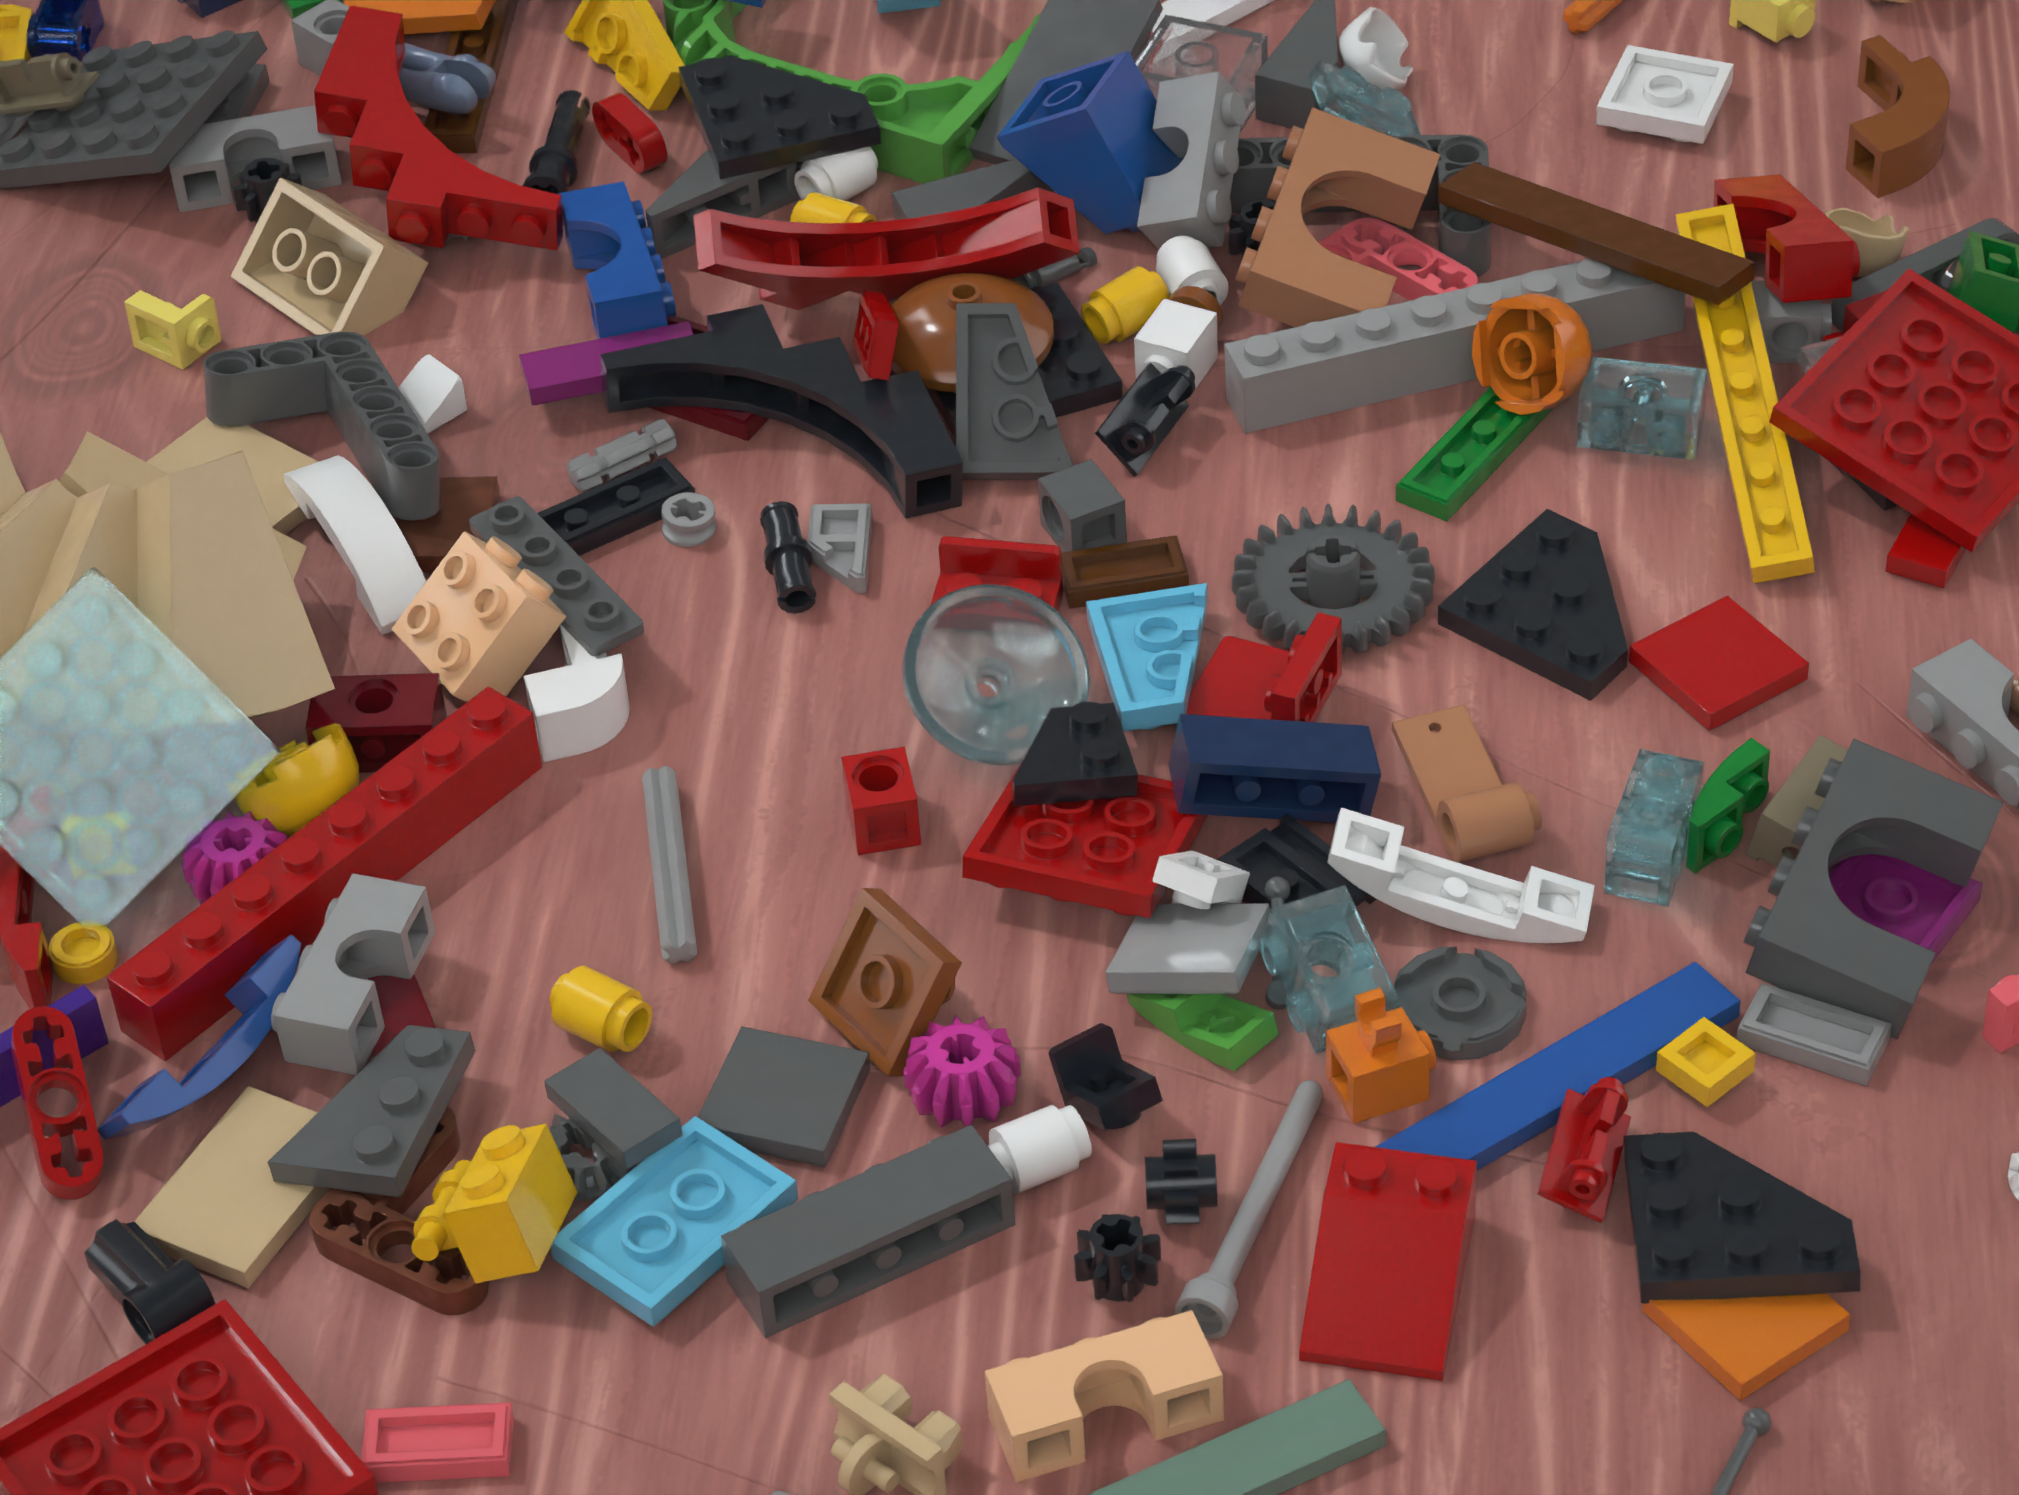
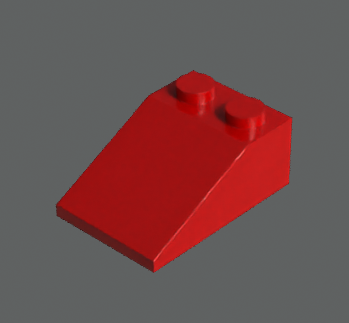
(1389, 1260)

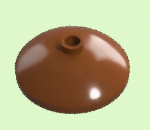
(929, 322)

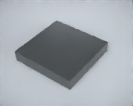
(785, 1095)

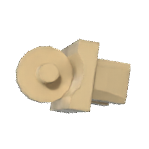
(884, 1449)

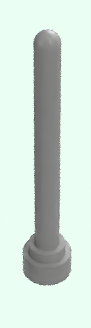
(1213, 1293)

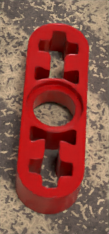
(65, 1055)

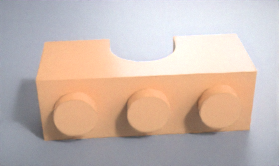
(1152, 1368)

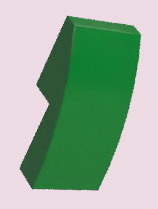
(1717, 815)

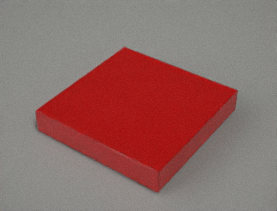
(1718, 662)

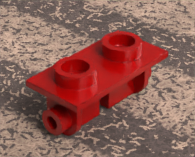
(1587, 1149)

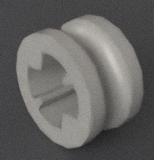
(688, 519)

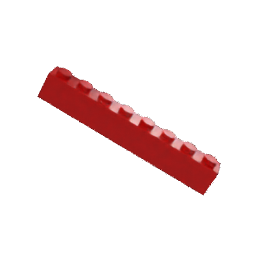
(375, 830)

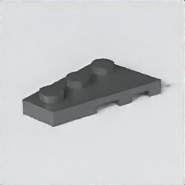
(1001, 403)
(382, 1118)

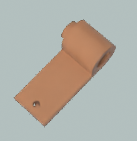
(1462, 788)

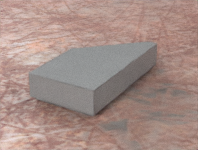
(842, 542)

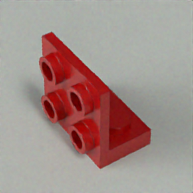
(1271, 682)

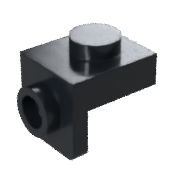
(1099, 1081)

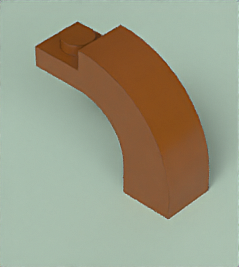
(1910, 135)

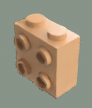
(479, 618)

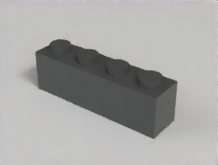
(868, 1230)

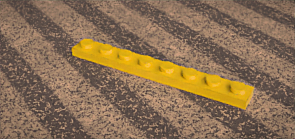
(1744, 401)

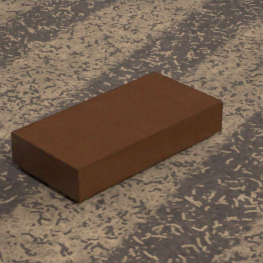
(1123, 570)

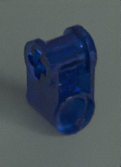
(64, 27)

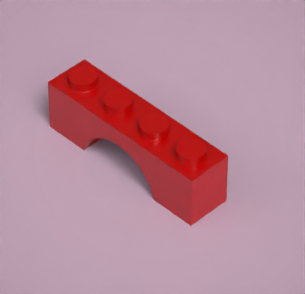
(1802, 246)

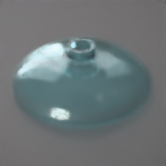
(997, 640)

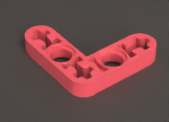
(1387, 247)

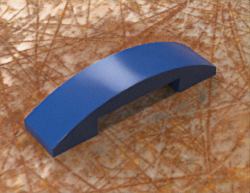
(254, 997)

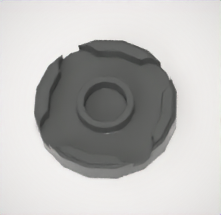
(1463, 1001)

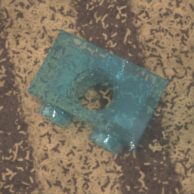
(1642, 408)
(1327, 933)

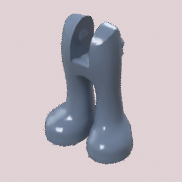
(445, 80)

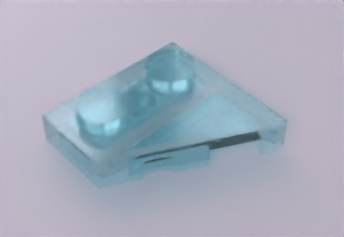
(1351, 97)

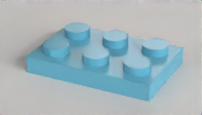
(664, 1220)

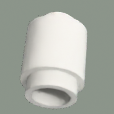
(838, 174)
(1189, 263)
(1040, 1146)

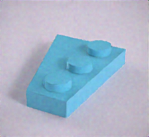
(1149, 651)

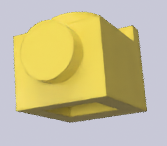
(1774, 17)

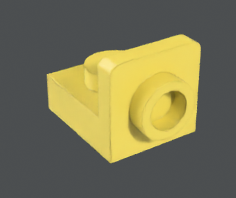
(172, 332)

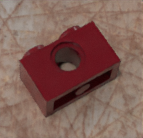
(379, 713)

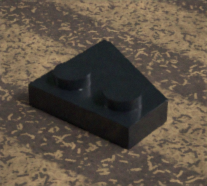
(1077, 758)

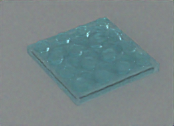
(111, 751)

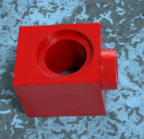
(881, 800)

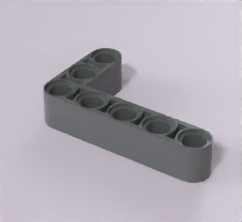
(1459, 234)
(350, 382)

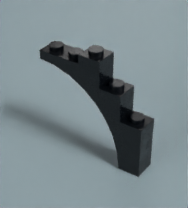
(810, 386)

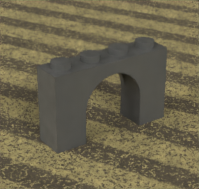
(1869, 807)

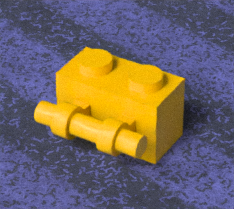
(499, 1205)

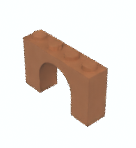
(1330, 166)

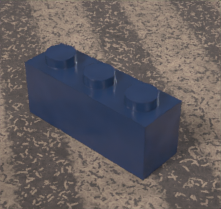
(1272, 768)

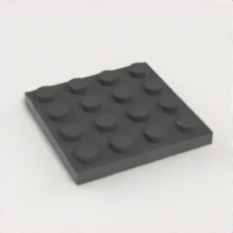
(133, 113)

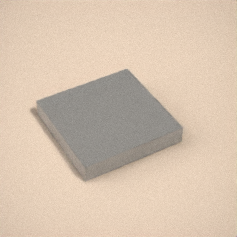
(1189, 950)

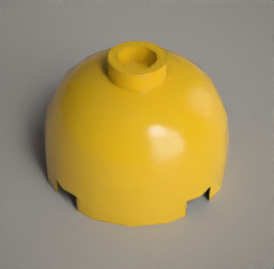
(302, 781)

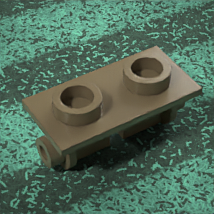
(43, 84)

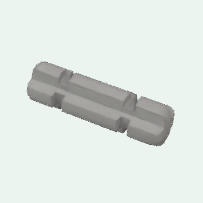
(621, 455)

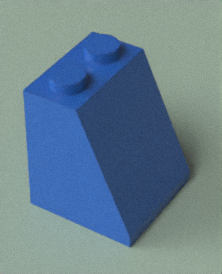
(1092, 139)

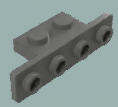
(592, 609)

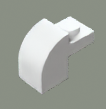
(578, 703)

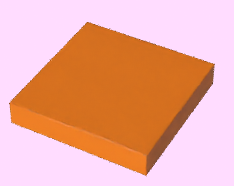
(1750, 1338)

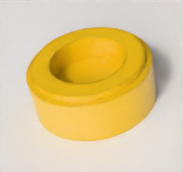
(80, 956)

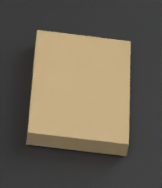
(265, 456)
(223, 1201)

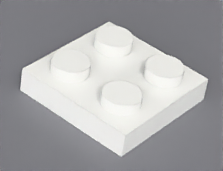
(1664, 94)

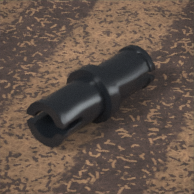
(788, 557)

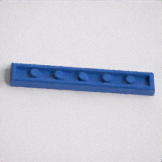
(1531, 1093)

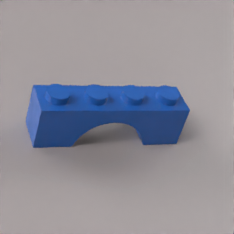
(612, 237)

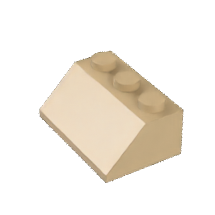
(326, 264)

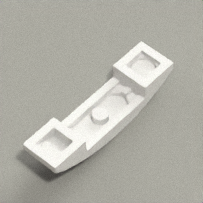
(362, 535)
(1454, 894)

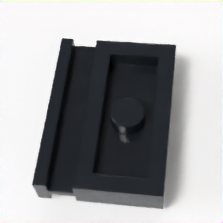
(1291, 854)

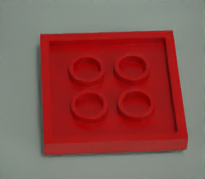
(1084, 849)

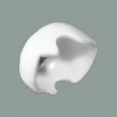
(1374, 49)

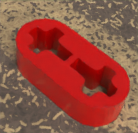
(629, 133)

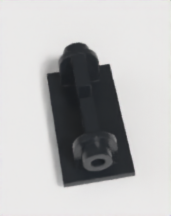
(1146, 414)

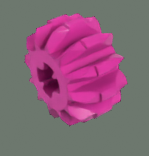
(226, 851)
(962, 1071)

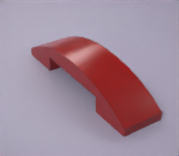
(22, 940)

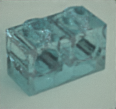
(1652, 827)

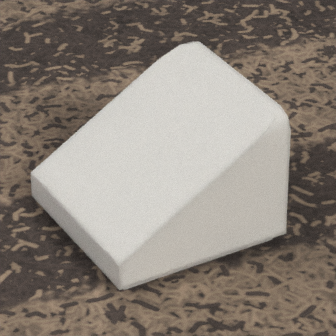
(434, 393)

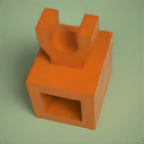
(1378, 1060)

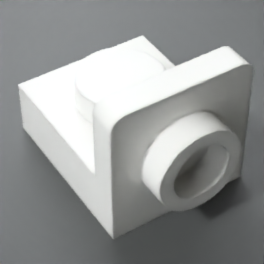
(1200, 879)

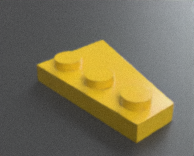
(633, 45)

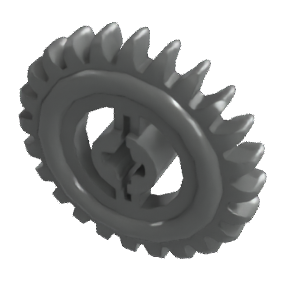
(1394, 578)

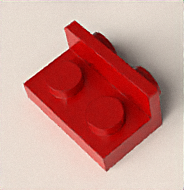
(1006, 563)

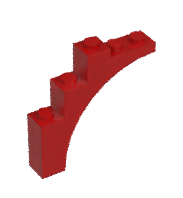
(394, 152)
(817, 261)

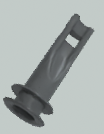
(1058, 270)

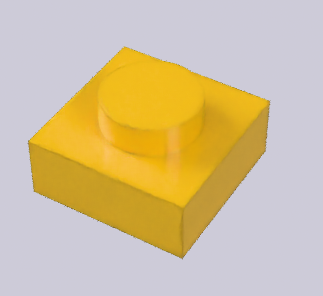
(1705, 1061)

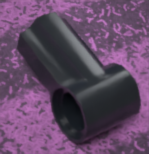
(145, 1280)

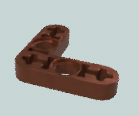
(383, 1225)

